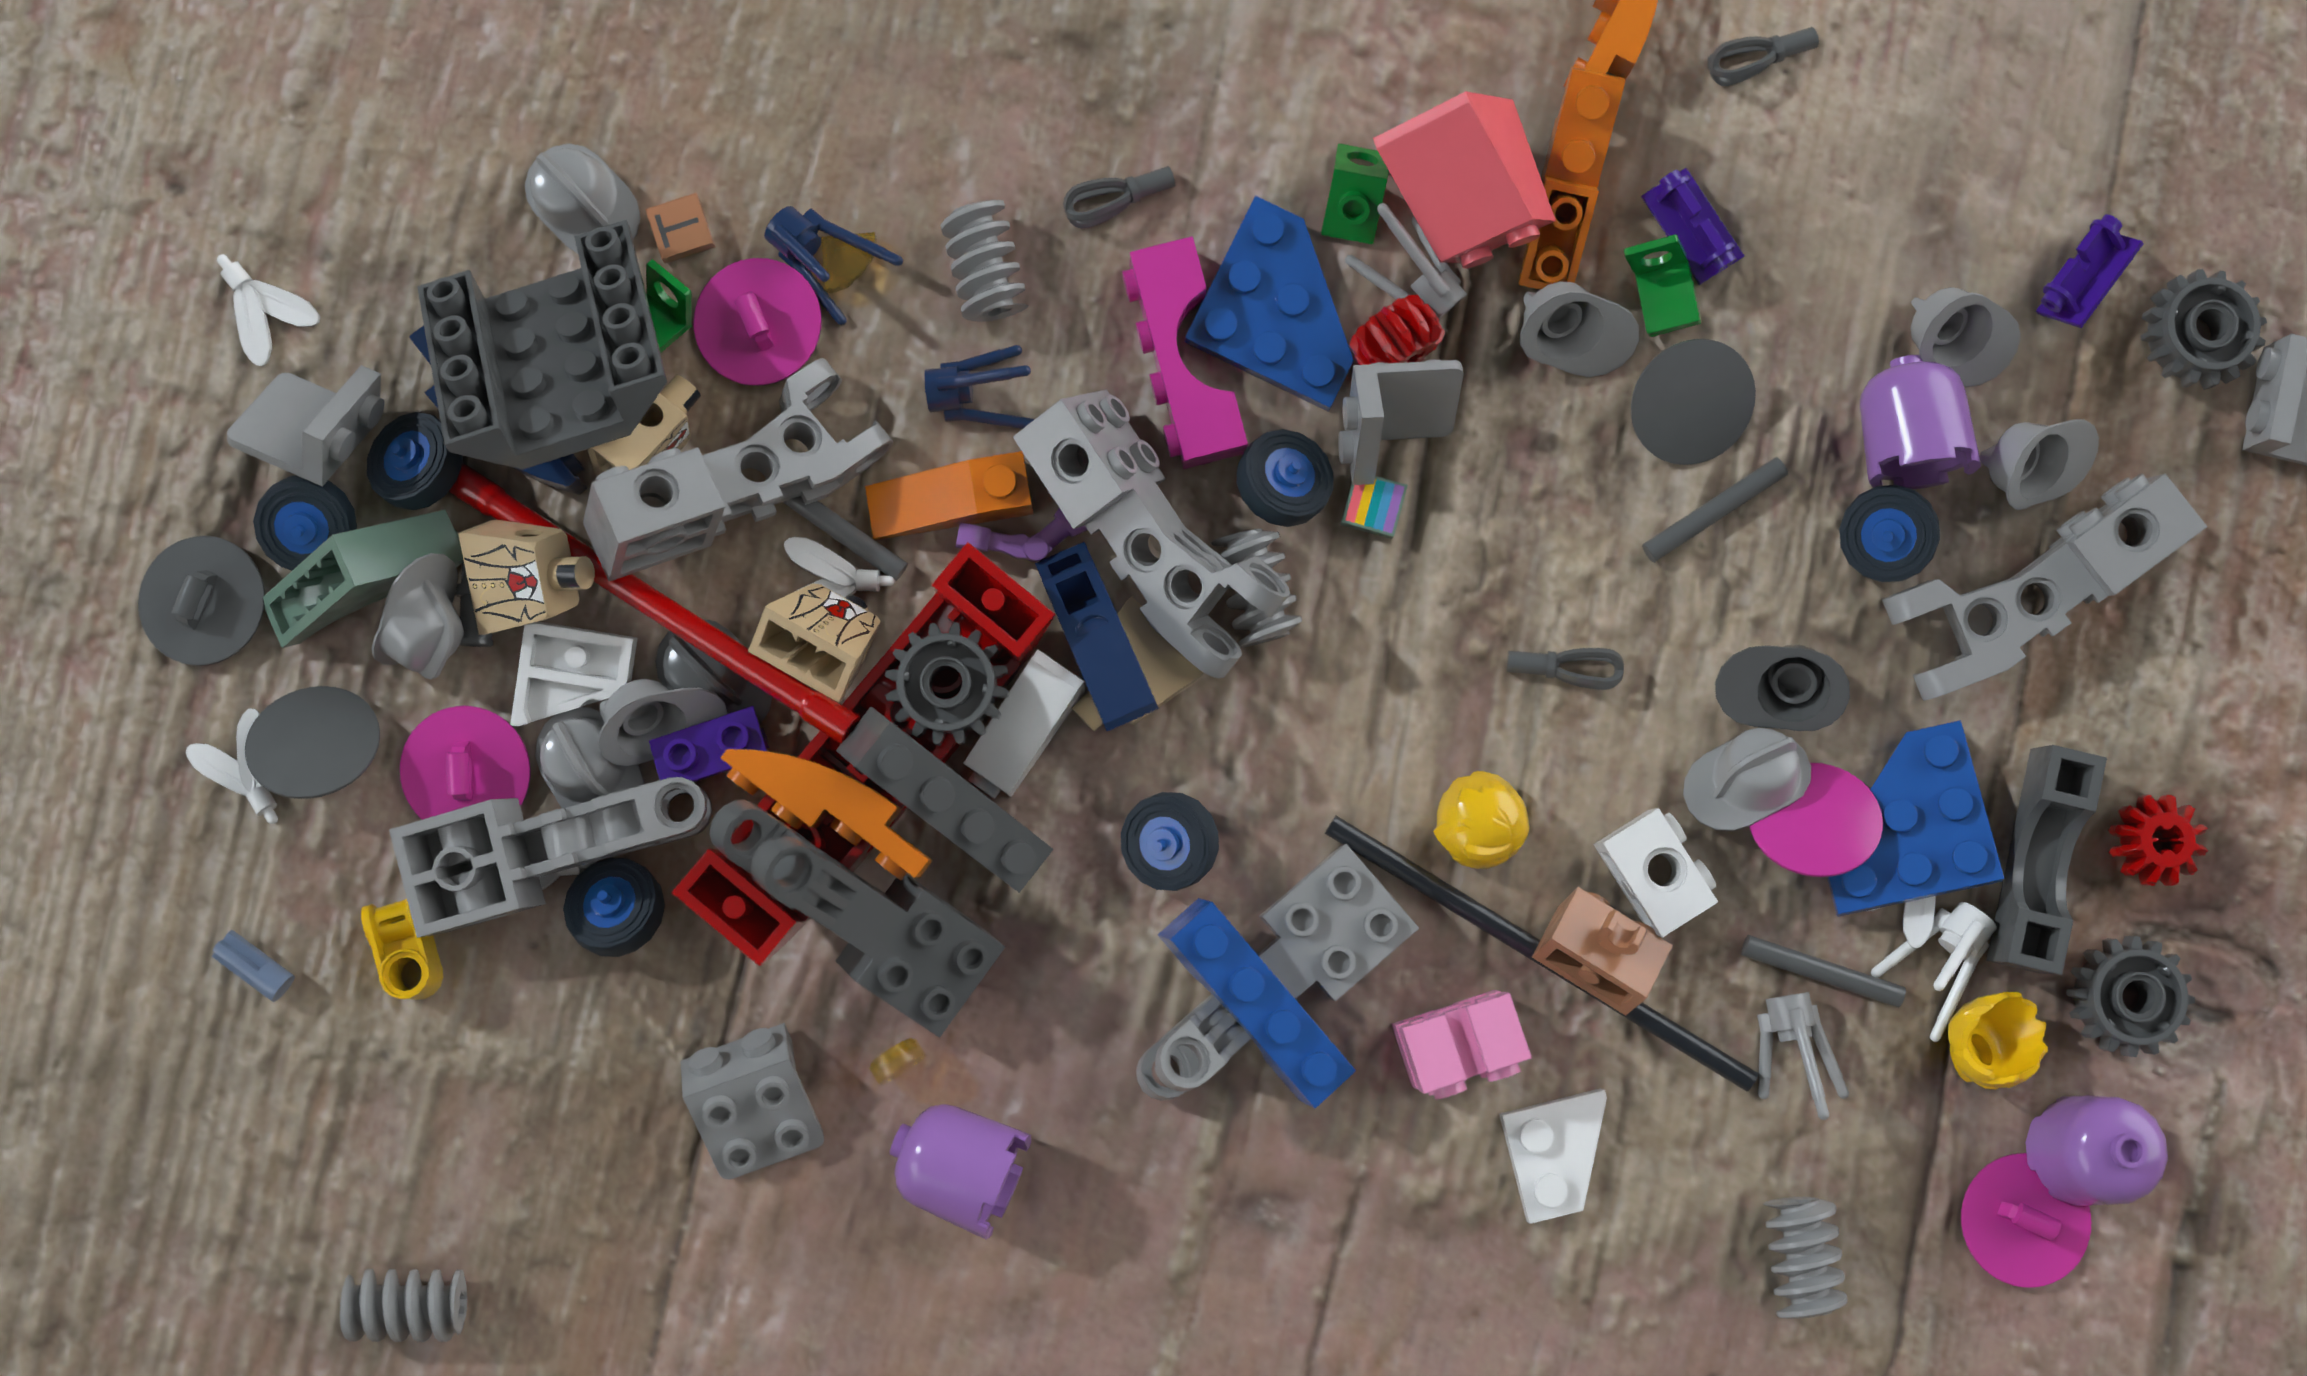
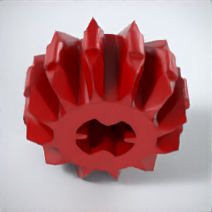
(1398, 333)
(2177, 840)

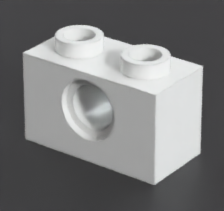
(1628, 856)

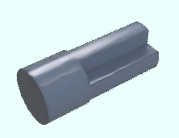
(253, 966)

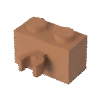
(1602, 950)

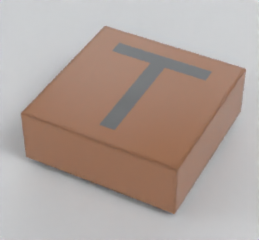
(680, 228)

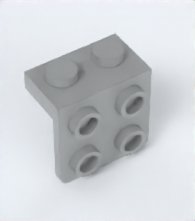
(1396, 404)
(2279, 405)
(308, 425)
(750, 1102)

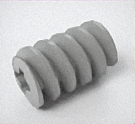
(981, 263)
(1262, 629)
(1807, 1257)
(403, 1308)

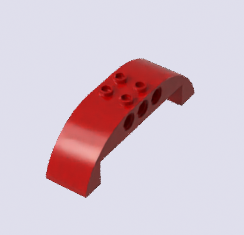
(967, 593)

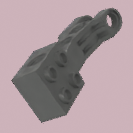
(901, 941)

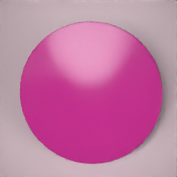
(757, 321)
(462, 760)
(1826, 829)
(2019, 1228)

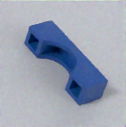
(1258, 1001)

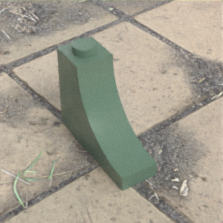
(354, 572)

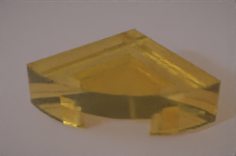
(844, 261)

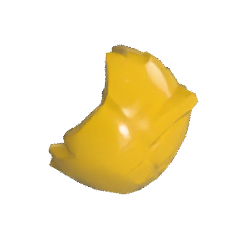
(1481, 820)
(1997, 1040)

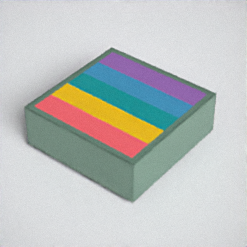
(1375, 507)

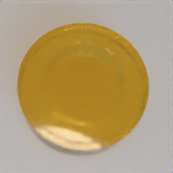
(896, 1060)

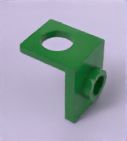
(1355, 195)
(1664, 286)
(669, 317)

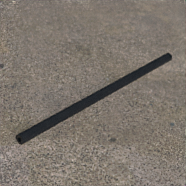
(1526, 945)

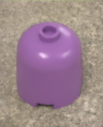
(1917, 425)
(2096, 1150)
(958, 1166)

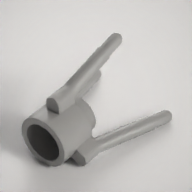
(1435, 287)
(1798, 1020)

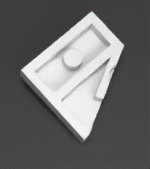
(568, 669)
(1554, 1152)

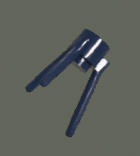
(798, 242)
(952, 387)

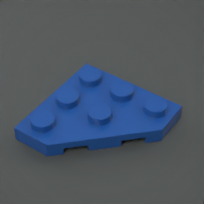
(1275, 309)
(1932, 827)

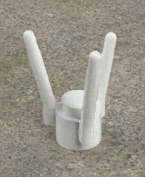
(1966, 938)

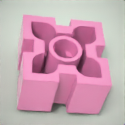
(1461, 1042)

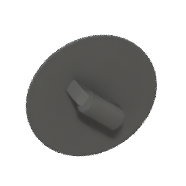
(1693, 401)
(201, 600)
(312, 742)

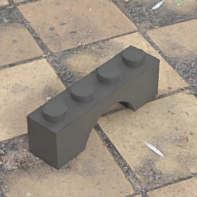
(944, 799)
(2032, 908)

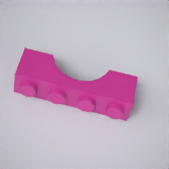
(1202, 418)

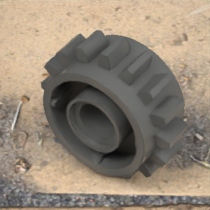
(2227, 312)
(925, 661)
(2160, 1003)

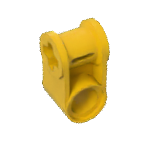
(396, 945)

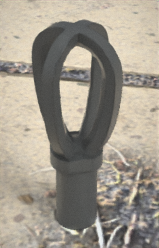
(1775, 46)
(1133, 188)
(1549, 665)

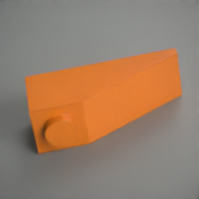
(950, 495)

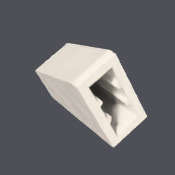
(1027, 724)

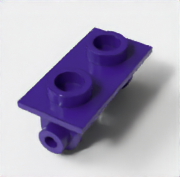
(1685, 211)
(2090, 275)
(697, 750)

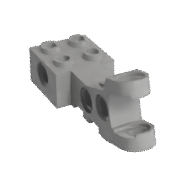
(1110, 484)
(685, 497)
(2079, 566)
(490, 859)
(1326, 933)

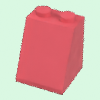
(1468, 177)

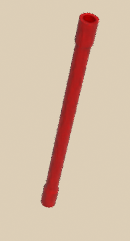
(811, 705)

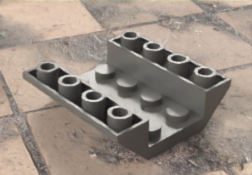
(546, 361)

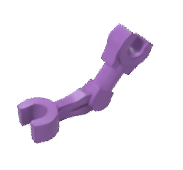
(1019, 545)

